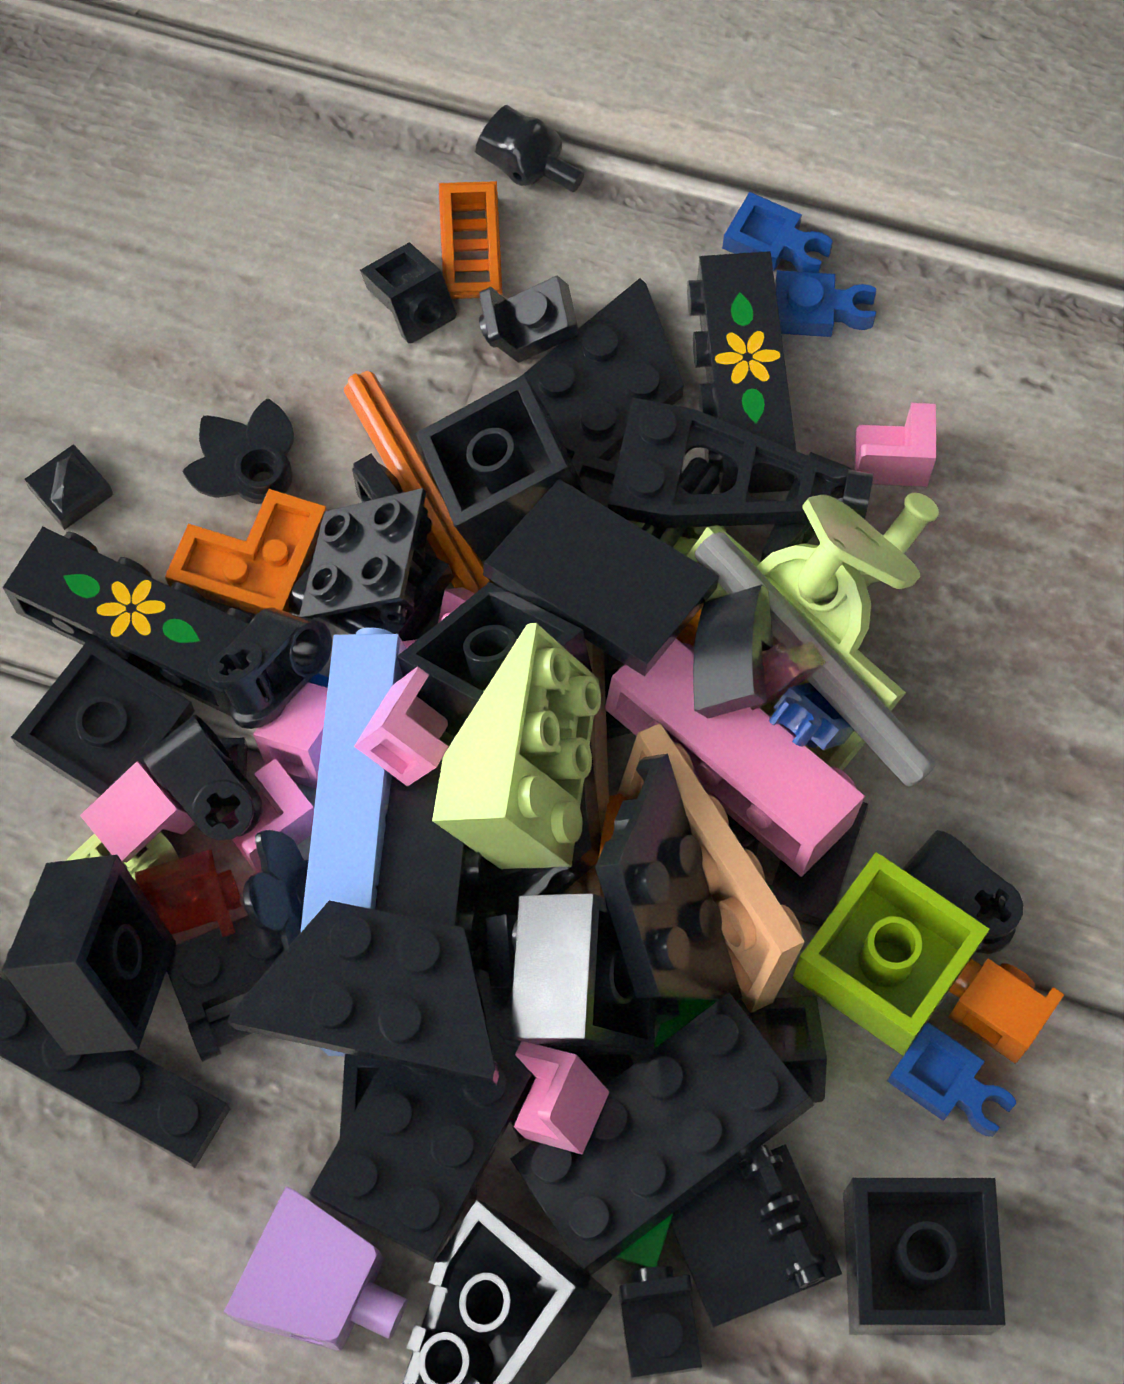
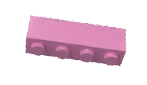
(743, 760)

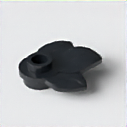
(241, 451)
(277, 893)

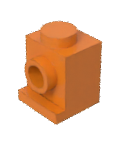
(1001, 1006)

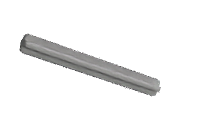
(835, 678)

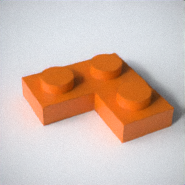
(252, 571)

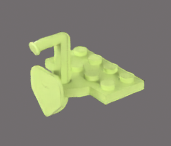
(843, 567)

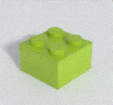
(889, 953)

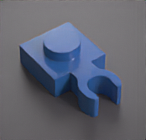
(774, 228)
(811, 304)
(810, 718)
(941, 1075)

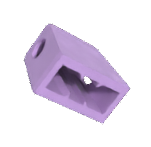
(313, 1279)

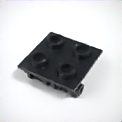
(369, 558)
(753, 1237)

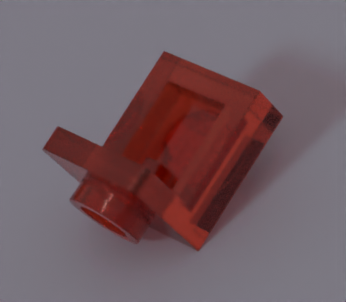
(191, 893)

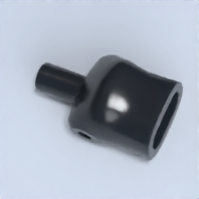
(526, 150)

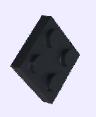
(100, 719)

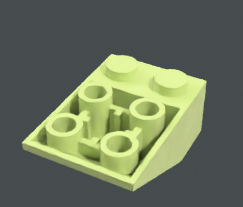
(523, 758)

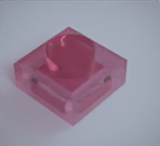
(788, 668)

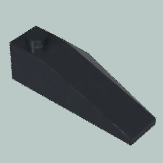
(501, 1307)

